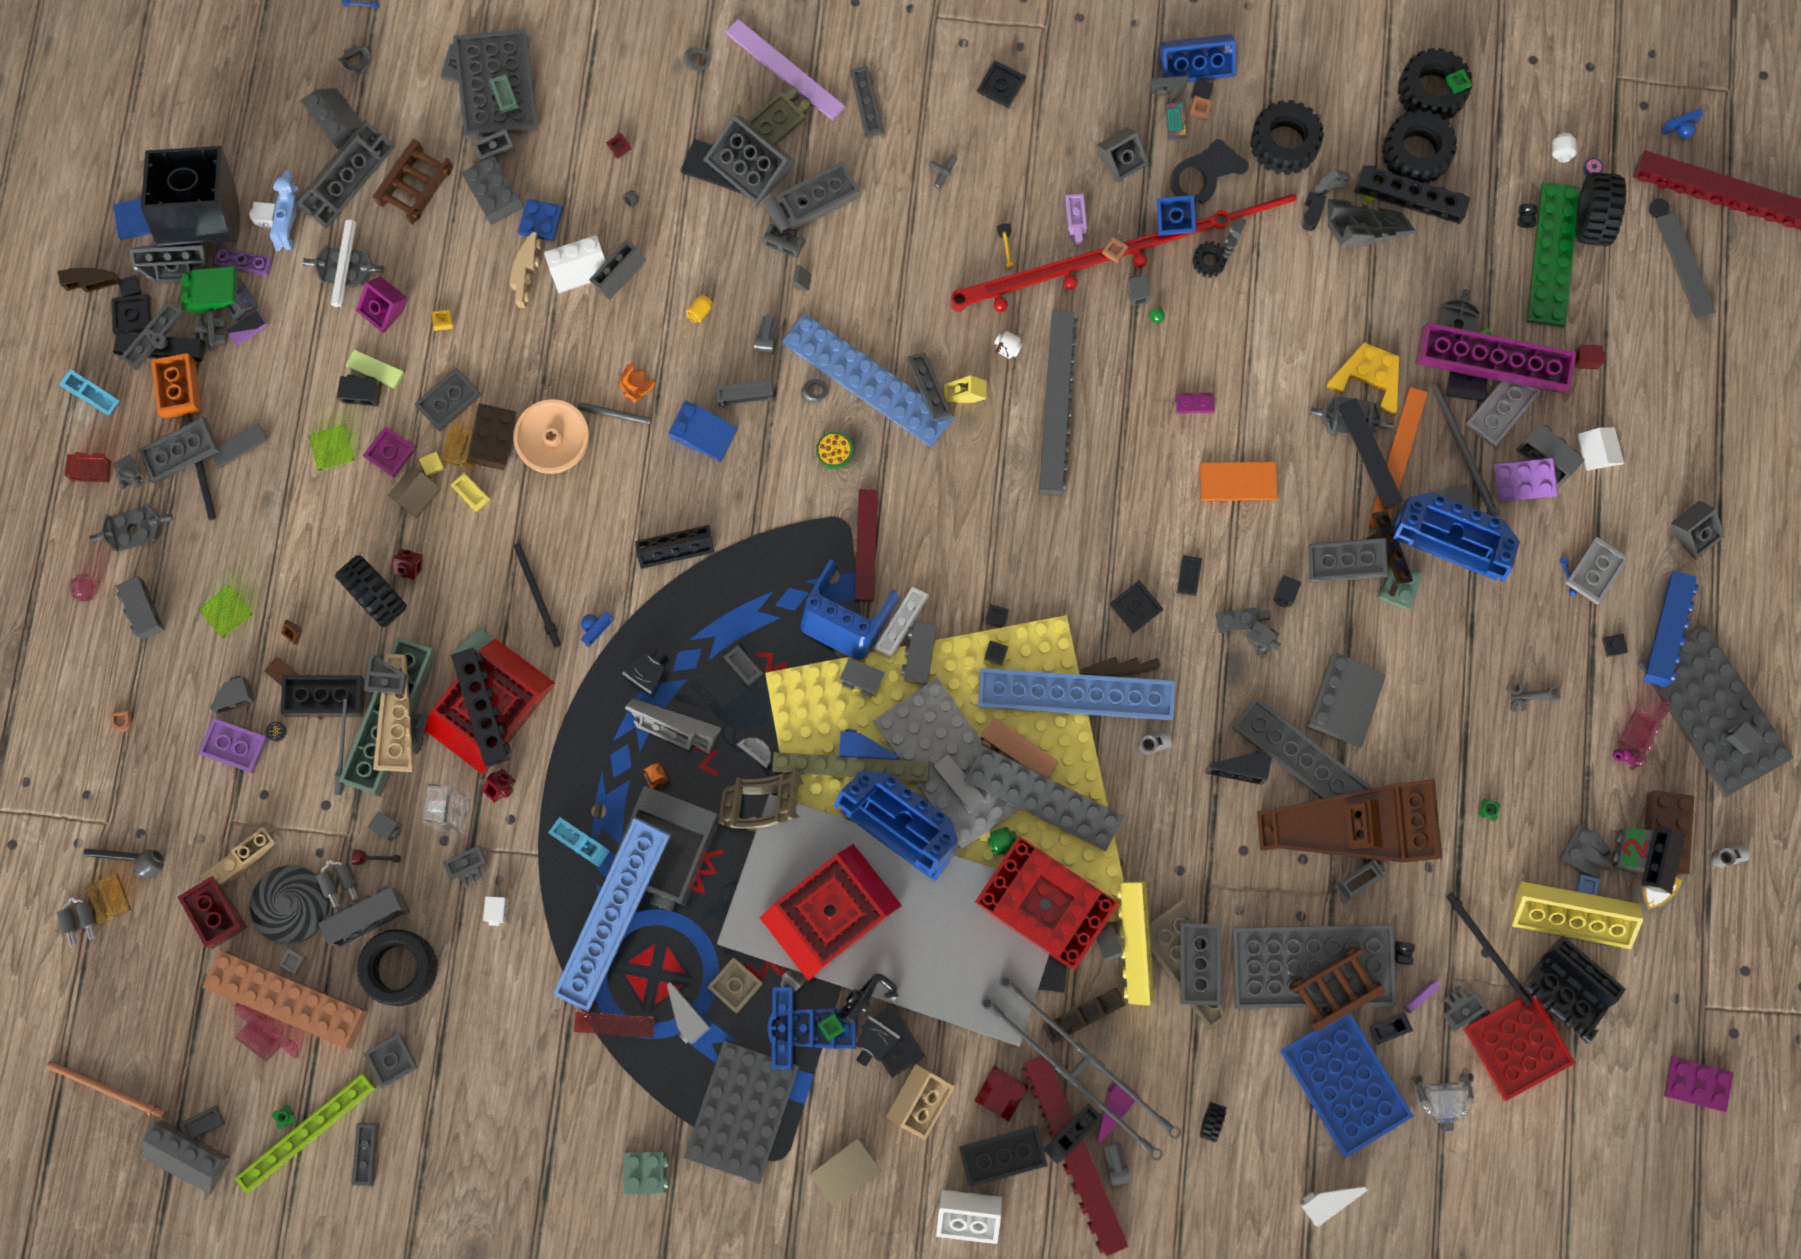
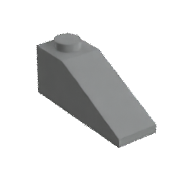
(687, 1018)

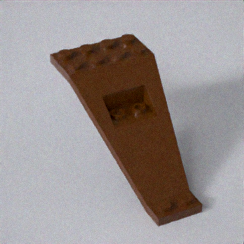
(1396, 824)

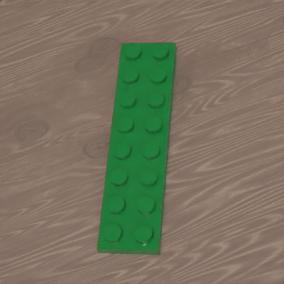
(1553, 255)

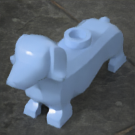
(284, 212)

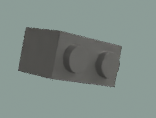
(495, 145)
(862, 678)

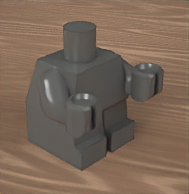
(127, 472)
(1263, 638)

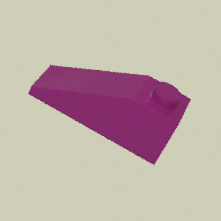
(1119, 1103)

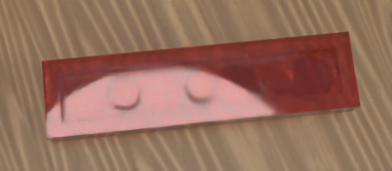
(614, 1024)

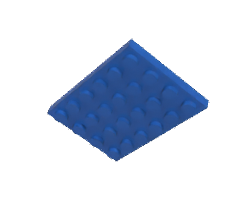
(1346, 1084)

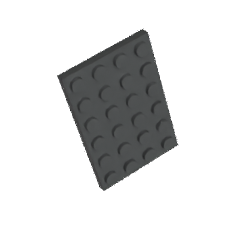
(487, 57)
(741, 1113)

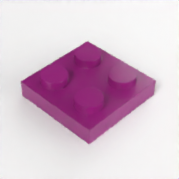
(389, 452)

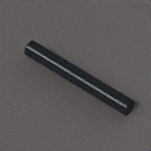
(110, 854)

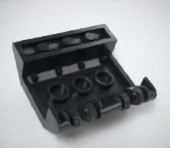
(1573, 988)

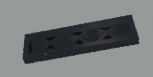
(675, 548)

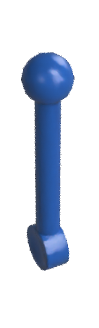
(346, 2)
(1563, 561)

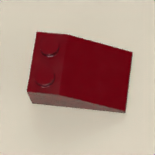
(212, 913)

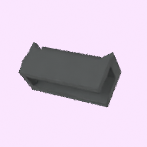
(1377, 868)

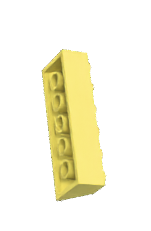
(1576, 915)
(1136, 942)

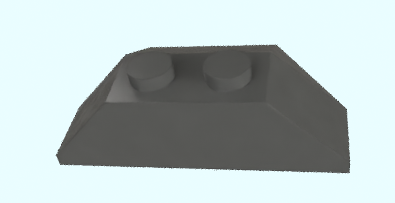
(167, 263)

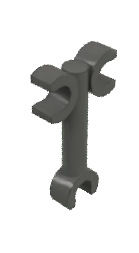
(1518, 698)

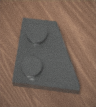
(383, 677)

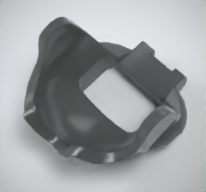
(360, 67)

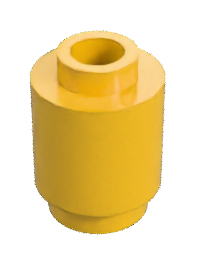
(699, 308)

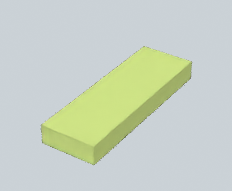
(372, 367)

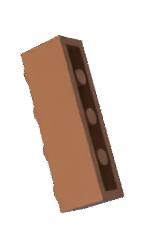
(1017, 748)

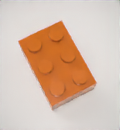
(176, 386)

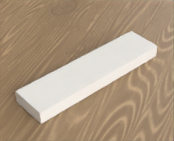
(901, 622)

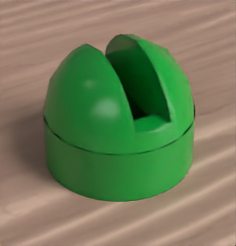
(1157, 315)

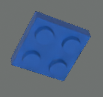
(540, 218)

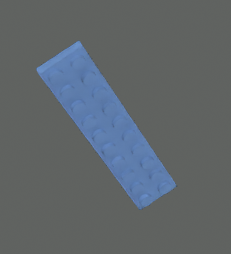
(864, 379)
(1076, 694)
(612, 914)

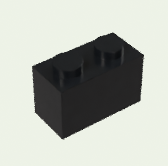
(359, 390)

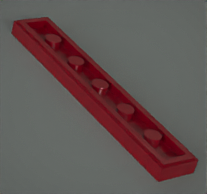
(866, 545)

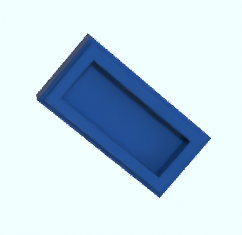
(1683, 124)
(594, 627)

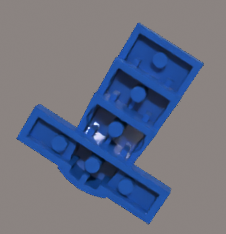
(801, 1028)

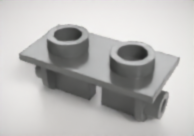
(418, 725)

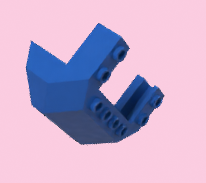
(1457, 534)
(900, 820)

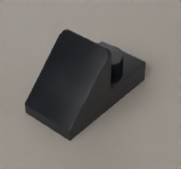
(1391, 1028)

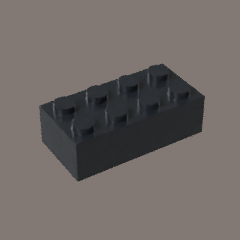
(322, 695)
(1003, 1156)

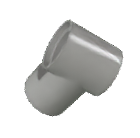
(1164, 741)
(1734, 855)

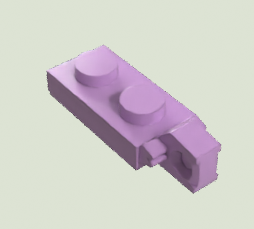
(1076, 216)

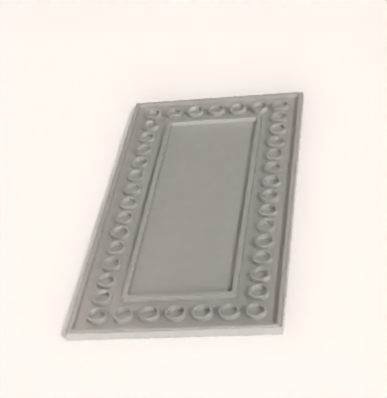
(934, 947)

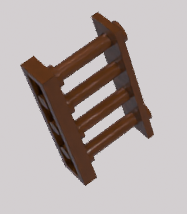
(400, 169)
(1354, 999)

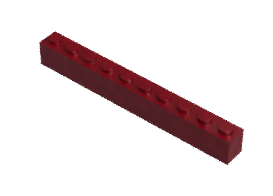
(1719, 189)
(1078, 1162)

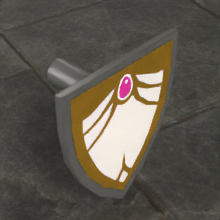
(1654, 900)

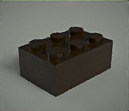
(491, 436)

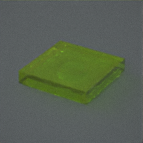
(331, 447)
(225, 611)

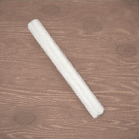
(343, 263)

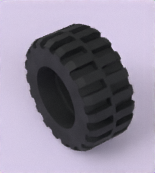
(1432, 63)
(1292, 116)
(1426, 126)
(1600, 209)
(371, 591)

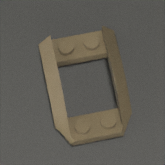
(784, 785)

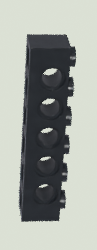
(1419, 202)
(462, 662)

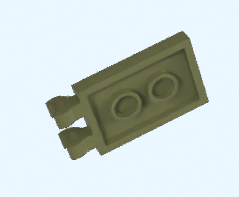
(780, 115)

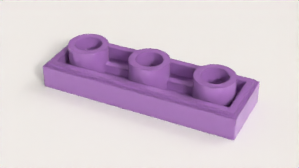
(252, 263)

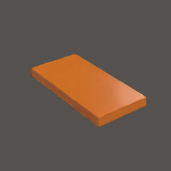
(1238, 481)

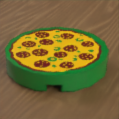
(834, 450)

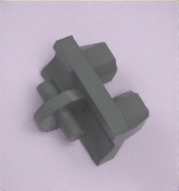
(214, 339)

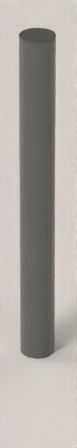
(614, 413)

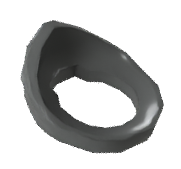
(687, 55)
(813, 398)

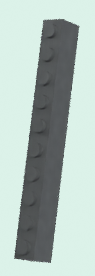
(1056, 403)

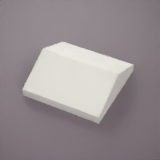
(1600, 448)

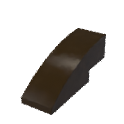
(87, 278)

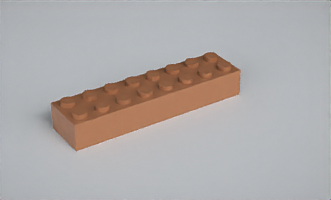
(285, 999)

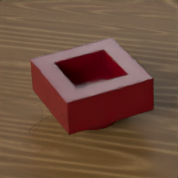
(618, 145)

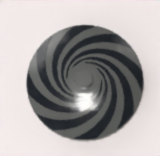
(288, 904)

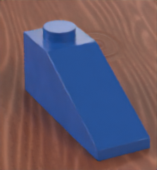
(857, 745)

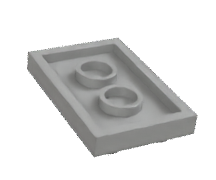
(1596, 570)

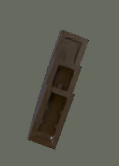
(1114, 669)
(1086, 1014)

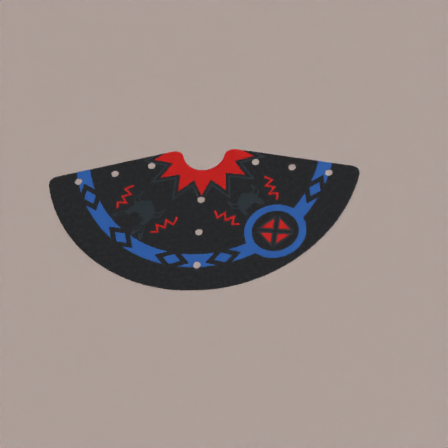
(735, 597)

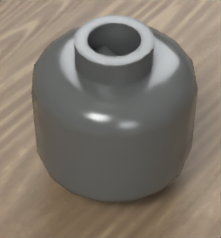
(148, 864)

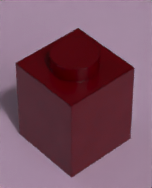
(1589, 356)

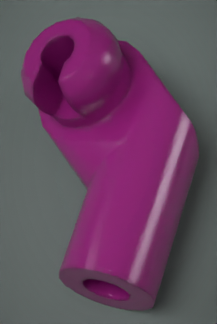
(1623, 755)

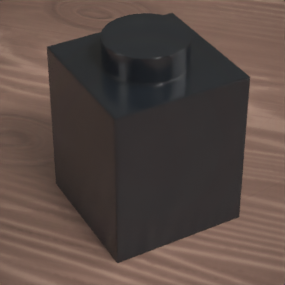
(1286, 591)

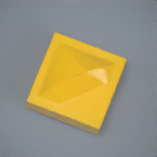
(442, 320)

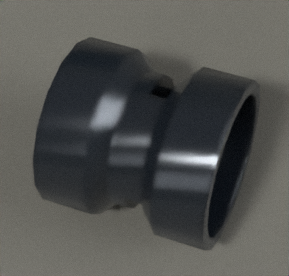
(1527, 215)
(1404, 953)

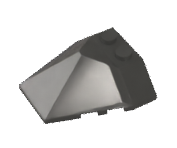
(1365, 226)

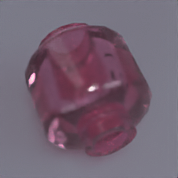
(83, 587)

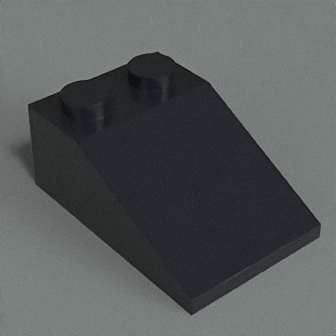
(1247, 768)

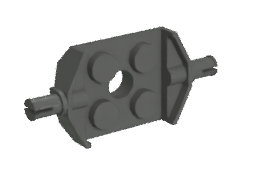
(359, 270)
(1460, 311)
(1335, 423)
(116, 528)

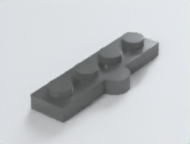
(152, 336)

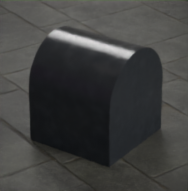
(189, 196)

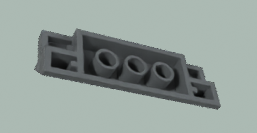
(344, 174)

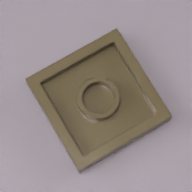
(735, 985)

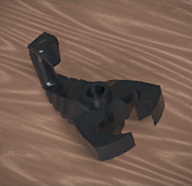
(858, 1000)

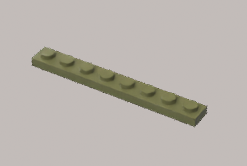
(849, 766)

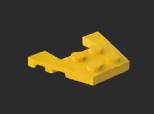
(1374, 368)

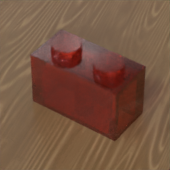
(87, 467)

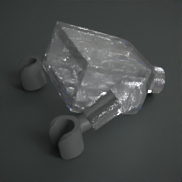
(1446, 1100)

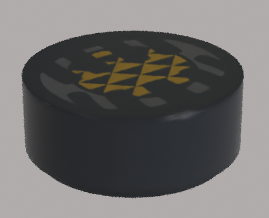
(276, 731)

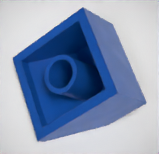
(1176, 215)

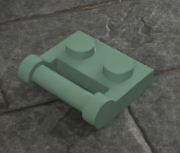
(1404, 593)

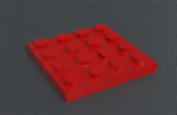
(1518, 1046)

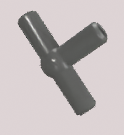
(944, 171)

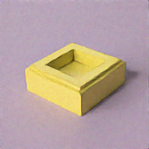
(431, 464)

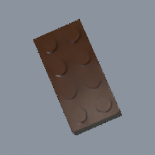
(1672, 812)

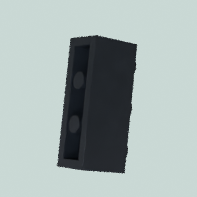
(1663, 860)

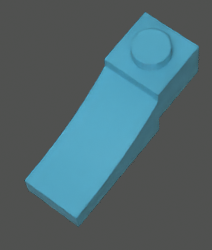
(89, 392)
(579, 842)

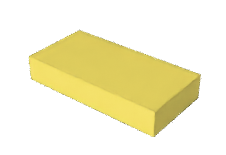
(470, 492)

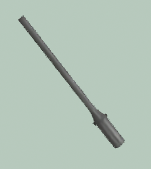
(338, 785)

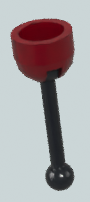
(360, 857)

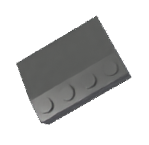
(748, 159)
(1346, 700)

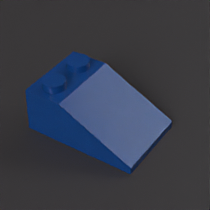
(702, 431)

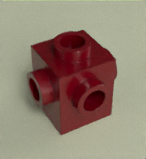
(407, 564)
(498, 785)

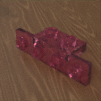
(1641, 731)
(260, 1036)

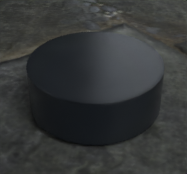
(1658, 207)

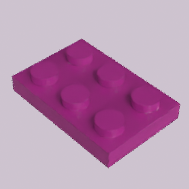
(1698, 1084)

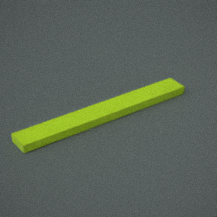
(305, 1133)

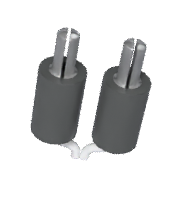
(328, 885)
(68, 923)

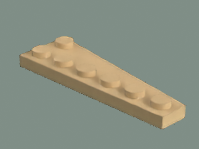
(394, 733)

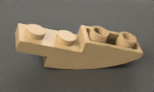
(524, 265)
(241, 858)

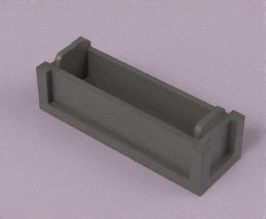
(744, 392)

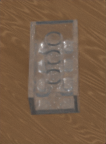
(446, 809)

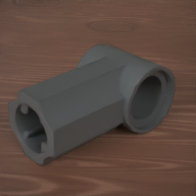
(766, 339)
(1117, 1169)

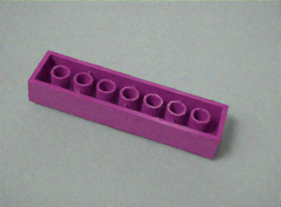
(1495, 358)

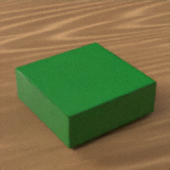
(1458, 81)
(831, 1027)

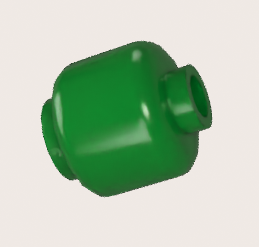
(1001, 840)

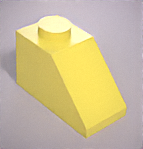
(965, 390)

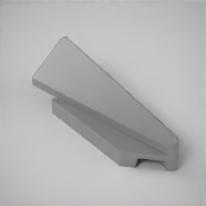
(673, 726)

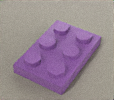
(1526, 479)
(232, 745)

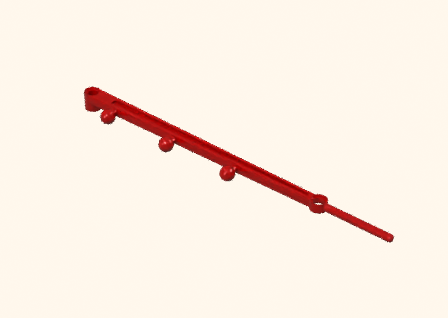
(1065, 267)

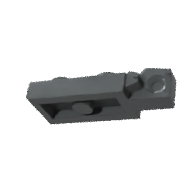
(1240, 619)

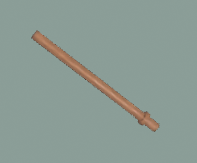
(151, 1109)

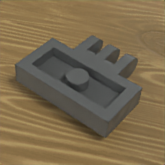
(1334, 180)
(1232, 240)
(466, 865)
(1462, 1008)

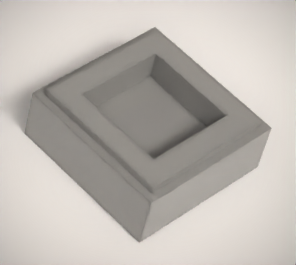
(292, 961)

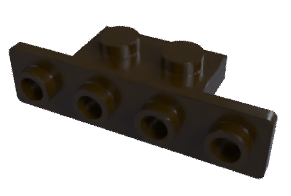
(1396, 558)

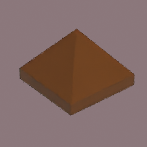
(291, 631)

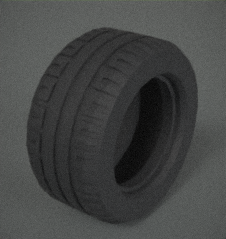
(370, 959)

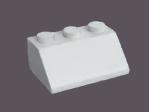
(575, 263)
(969, 1216)

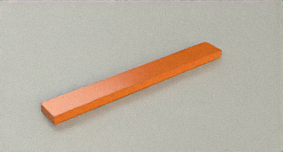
(1402, 443)

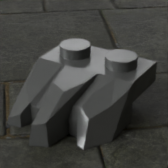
(1586, 852)

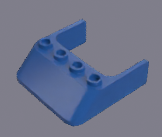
(838, 625)

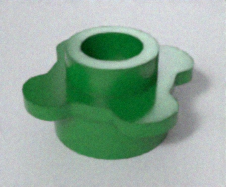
(1494, 806)
(289, 1117)

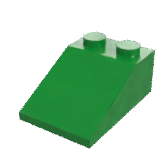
(208, 289)

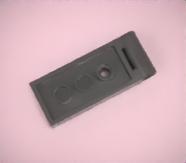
(820, 194)

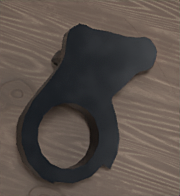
(1212, 163)

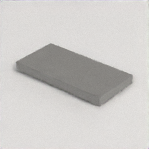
(1501, 411)

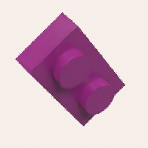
(1195, 403)

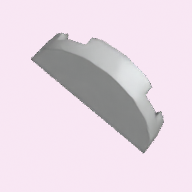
(756, 749)

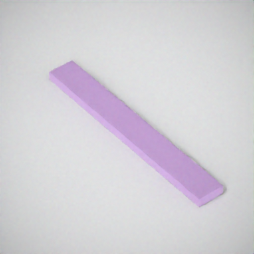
(785, 70)

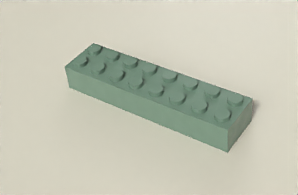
(359, 766)

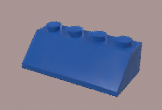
(1199, 57)

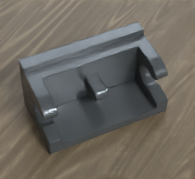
(785, 243)

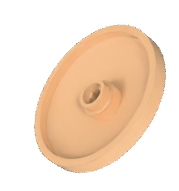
(551, 436)

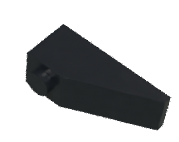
(1072, 1133)

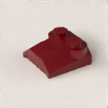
(1001, 1093)

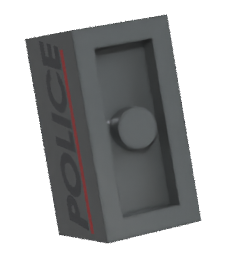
(243, 301)

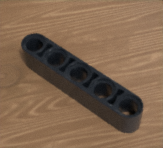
(175, 346)

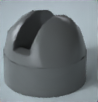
(630, 198)

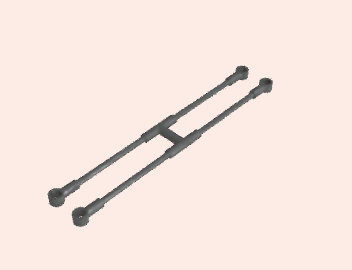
(1087, 1058)

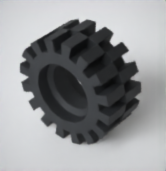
(1209, 269)
(1213, 1122)

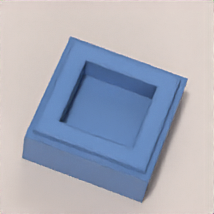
(1587, 884)

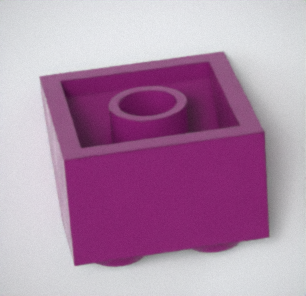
(381, 303)

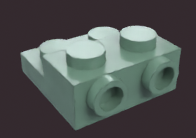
(645, 1172)

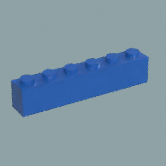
(1670, 629)

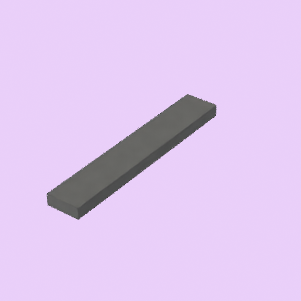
(1685, 265)

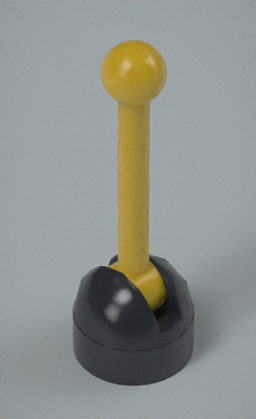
(1004, 231)

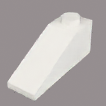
(1326, 1204)

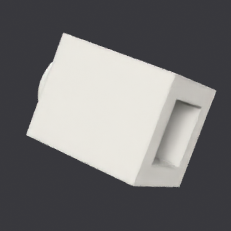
(262, 214)
(495, 910)

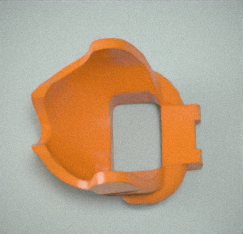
(636, 382)

